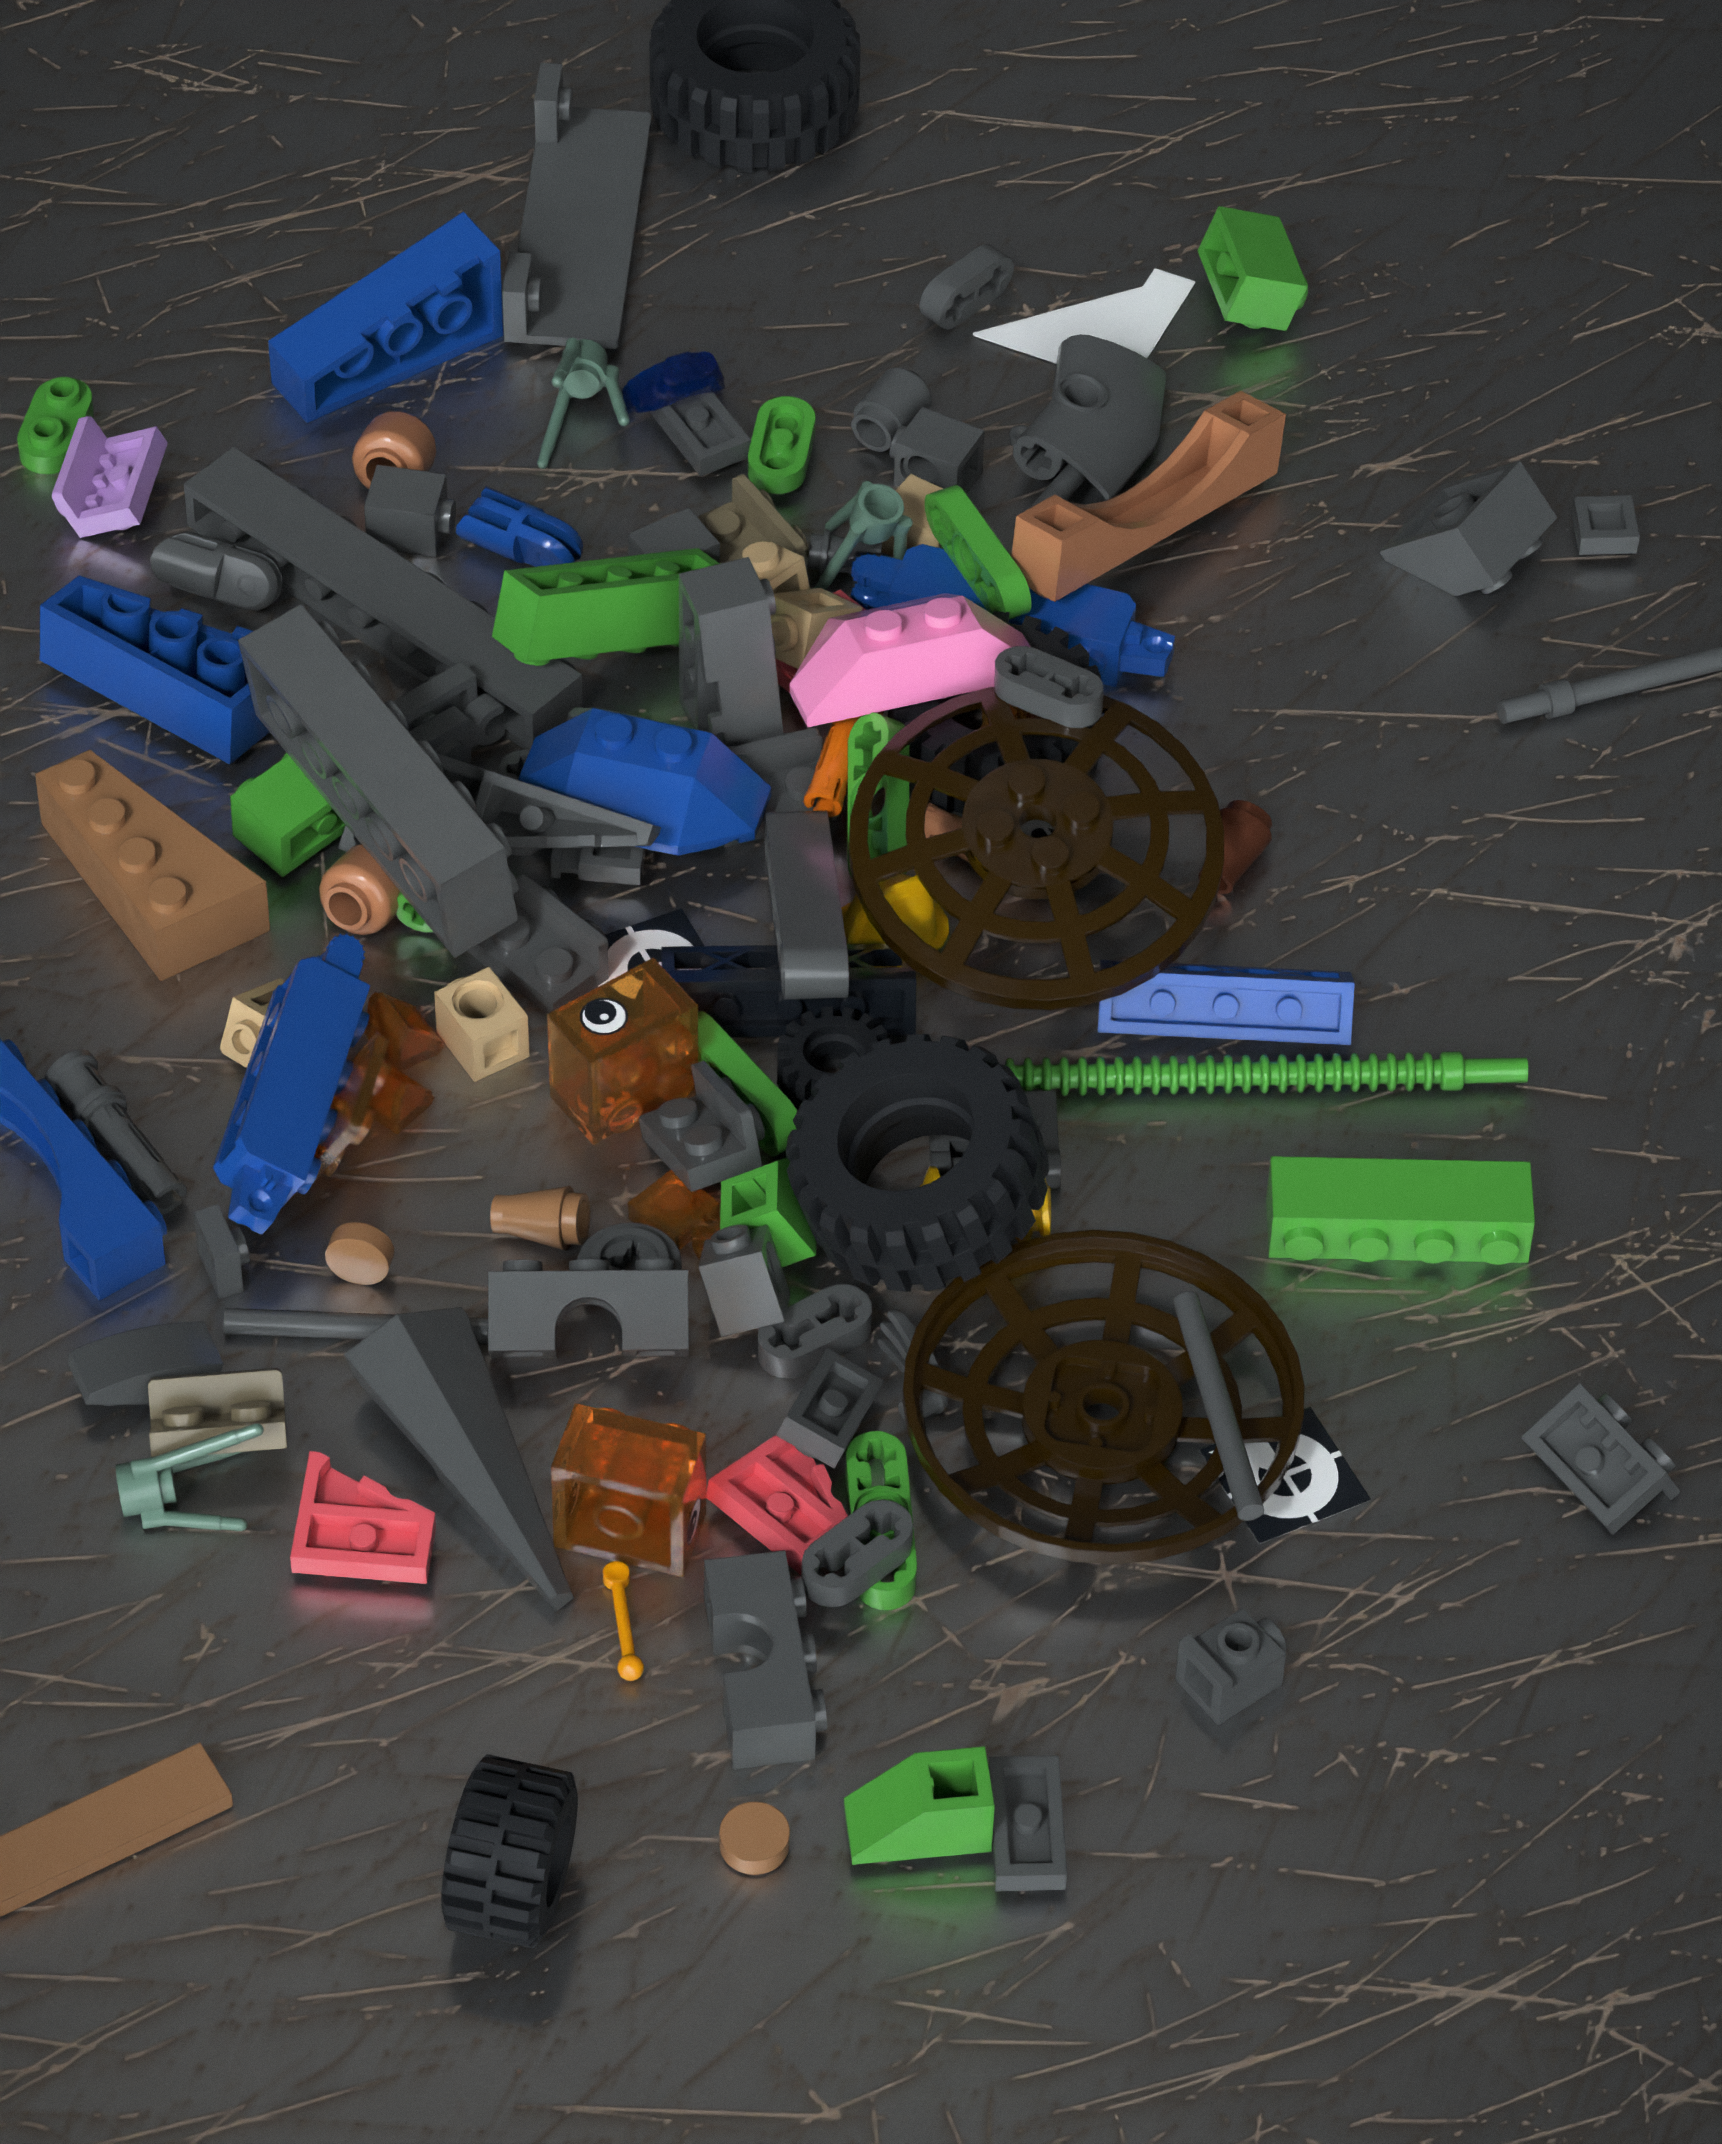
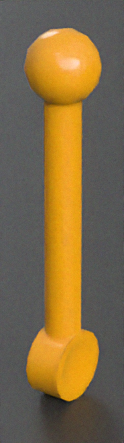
(616, 1578)

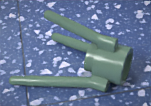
(581, 376)
(873, 518)
(150, 1482)

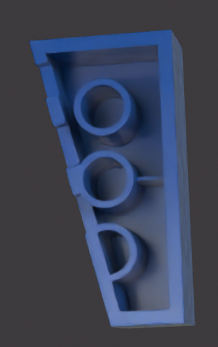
(393, 322)
(153, 664)

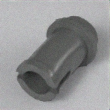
(824, 547)

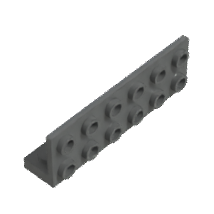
(576, 220)

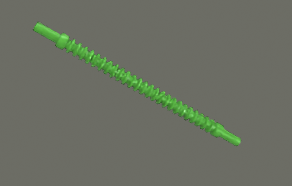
(1448, 1071)

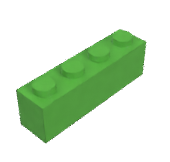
(593, 606)
(1400, 1209)

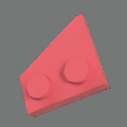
(778, 1498)
(359, 1529)

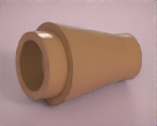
(545, 1216)

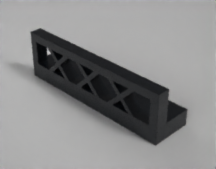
(752, 999)

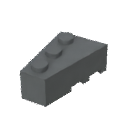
(728, 653)

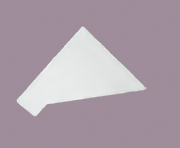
(1126, 318)

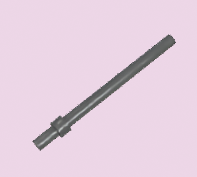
(1561, 697)

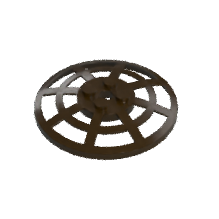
(1032, 866)
(1098, 1373)

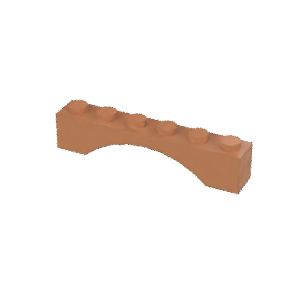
(1221, 457)

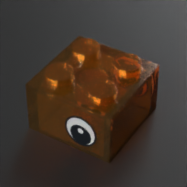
(622, 1050)
(629, 1489)

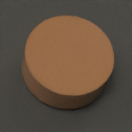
(359, 1253)
(754, 1838)

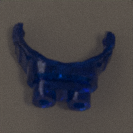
(672, 381)

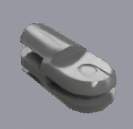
(218, 571)

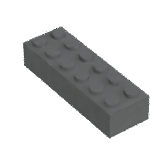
(380, 779)

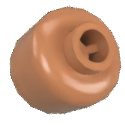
(393, 441)
(358, 893)

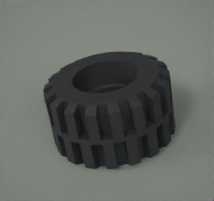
(509, 1851)

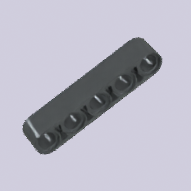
(806, 905)

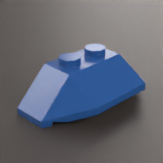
(653, 774)

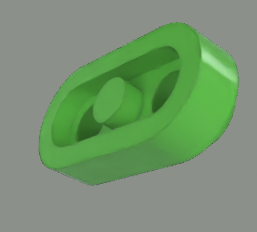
(51, 423)
(781, 444)

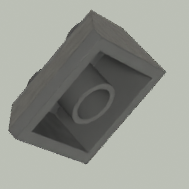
(1473, 531)

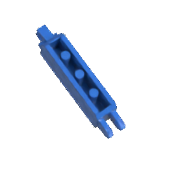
(1090, 615)
(292, 1082)

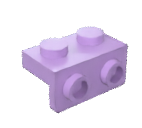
(107, 479)

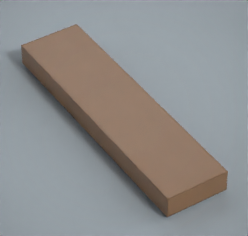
(109, 1826)

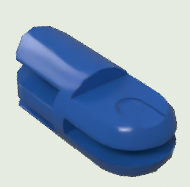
(519, 531)

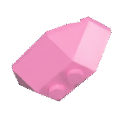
(899, 657)

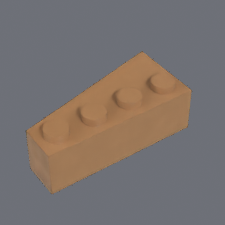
(150, 868)

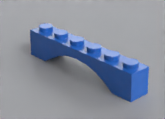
(103, 1224)

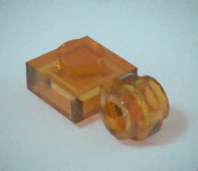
(677, 1212)

